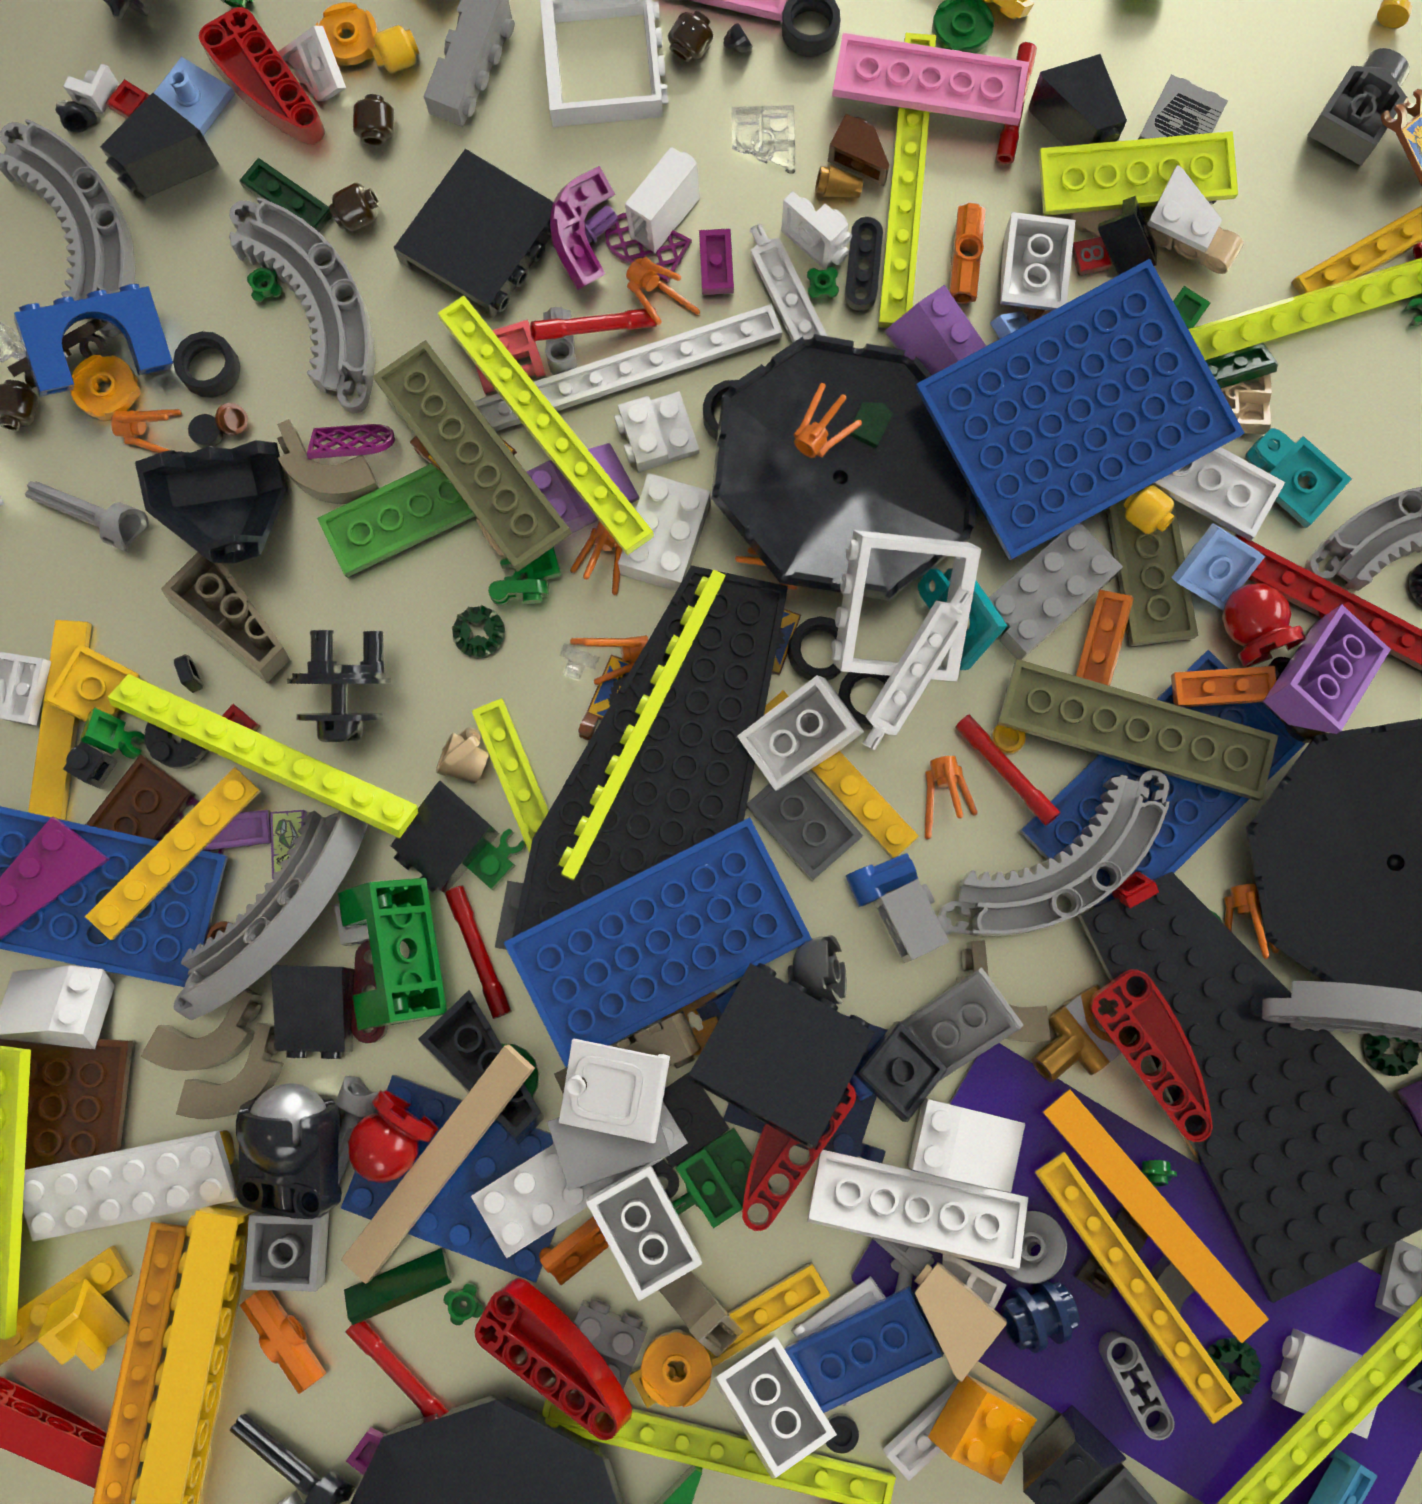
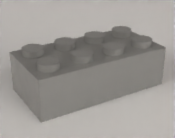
(1052, 588)

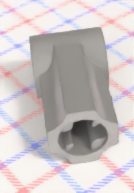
(560, 346)

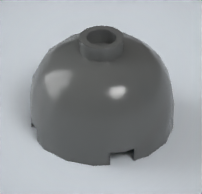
(819, 970)

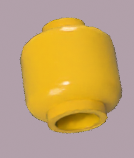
(395, 49)
(1149, 509)

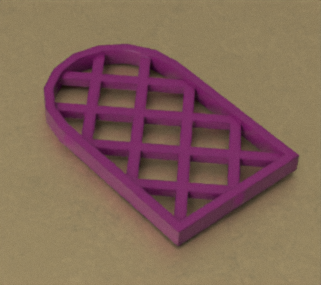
(630, 259)
(367, 448)

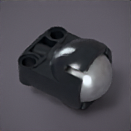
(288, 1152)

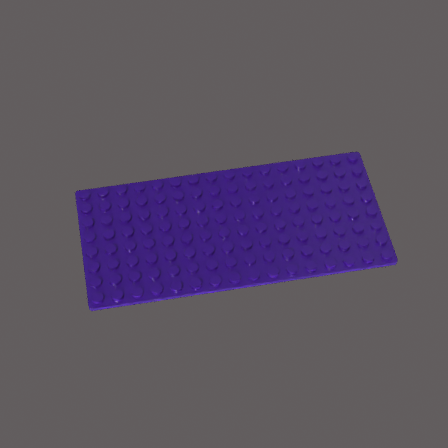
(1198, 1454)

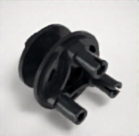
(340, 724)

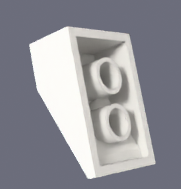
(1036, 261)
(800, 732)
(56, 1006)
(966, 1145)

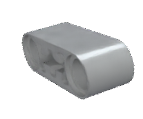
(1138, 1407)

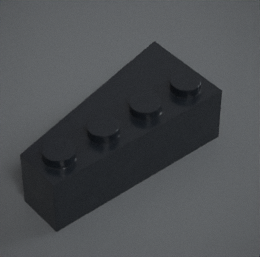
(465, 1049)

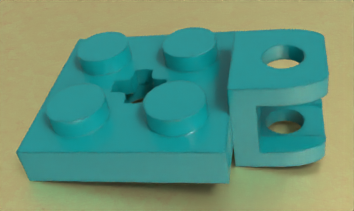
(1294, 460)
(984, 619)

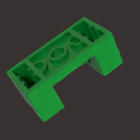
(409, 986)

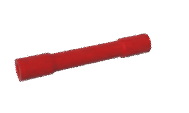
(1010, 133)
(559, 328)
(1033, 798)
(491, 987)
(373, 1346)

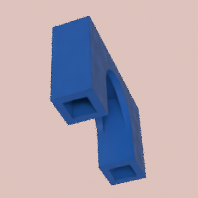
(128, 310)

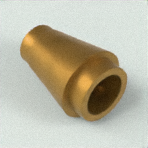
(837, 183)

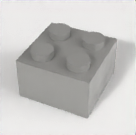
(912, 920)
(286, 1253)

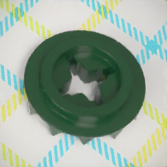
(478, 645)
(1389, 1063)
(1227, 1351)

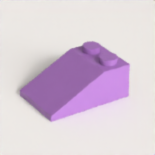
(567, 500)

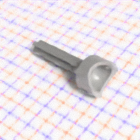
(117, 524)
(357, 1103)

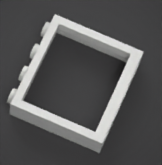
(606, 109)
(853, 584)

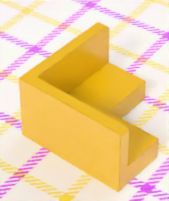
(81, 1326)

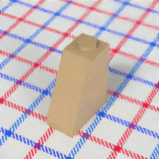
(957, 1317)

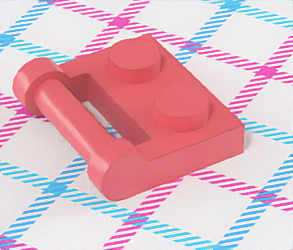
(520, 344)

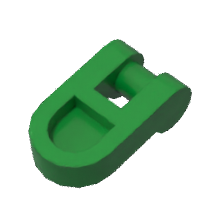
(530, 590)

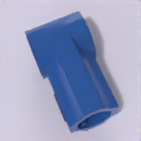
(875, 881)

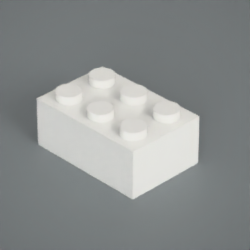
(677, 519)
(644, 1231)
(774, 1407)

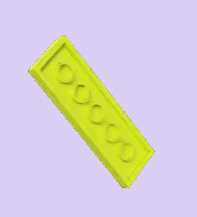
(1109, 172)

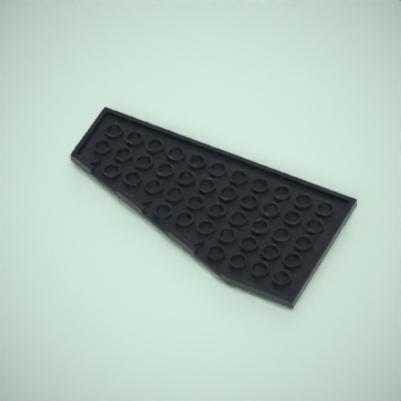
(691, 767)
(1302, 1136)

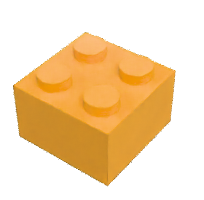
(982, 1429)

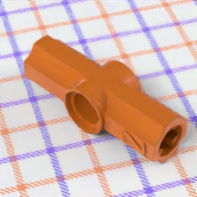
(967, 238)
(283, 1339)

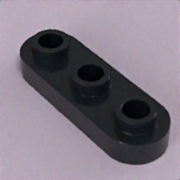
(867, 253)

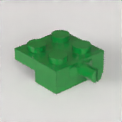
(716, 1178)

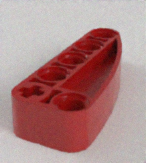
(233, 49)
(1159, 1036)
(772, 1158)
(553, 1344)
(49, 1434)

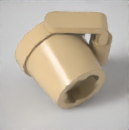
(462, 757)

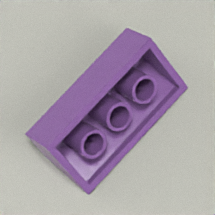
(935, 332)
(1328, 673)

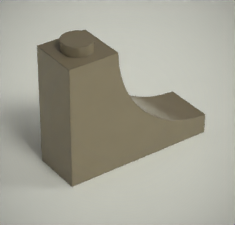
(702, 1313)

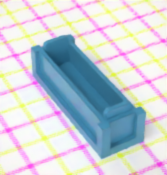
(1343, 1482)

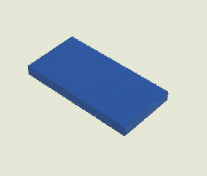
(865, 1350)

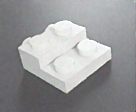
(817, 233)
(656, 431)

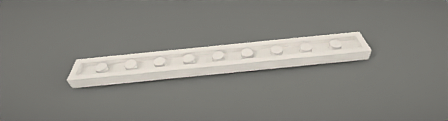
(644, 363)

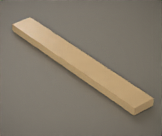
(437, 1163)

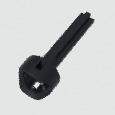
(327, 1490)

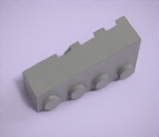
(468, 58)

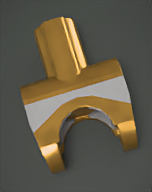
(1077, 1040)

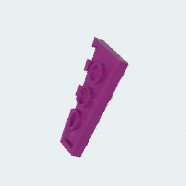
(43, 872)

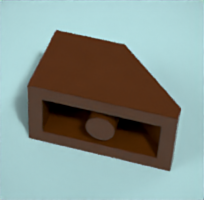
(859, 150)

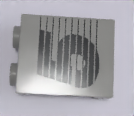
(1183, 111)

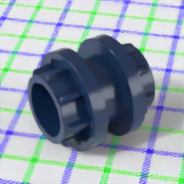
(1041, 1315)

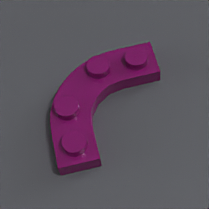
(569, 227)

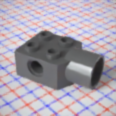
(1353, 114)

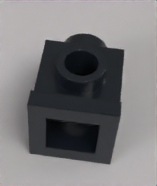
(85, 760)

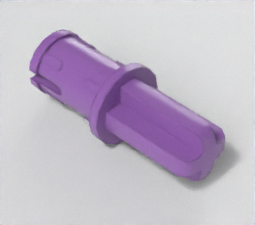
(599, 223)

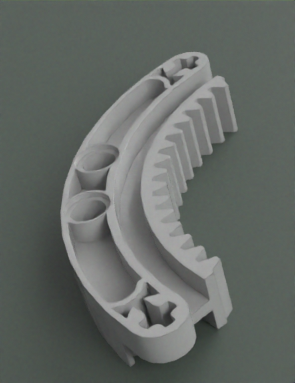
(61, 175)
(339, 329)
(1372, 540)
(1112, 842)
(276, 919)
(1349, 1009)

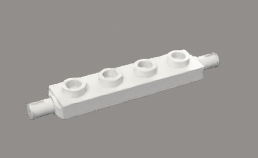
(784, 287)
(916, 667)

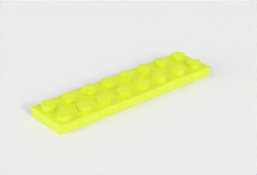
(13, 1133)

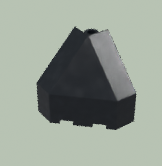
(216, 497)

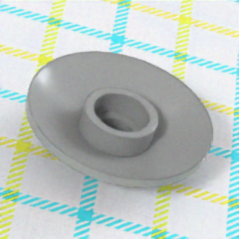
(1046, 1232)

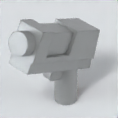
(907, 1261)

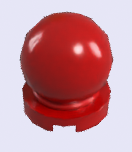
(1259, 621)
(387, 1141)

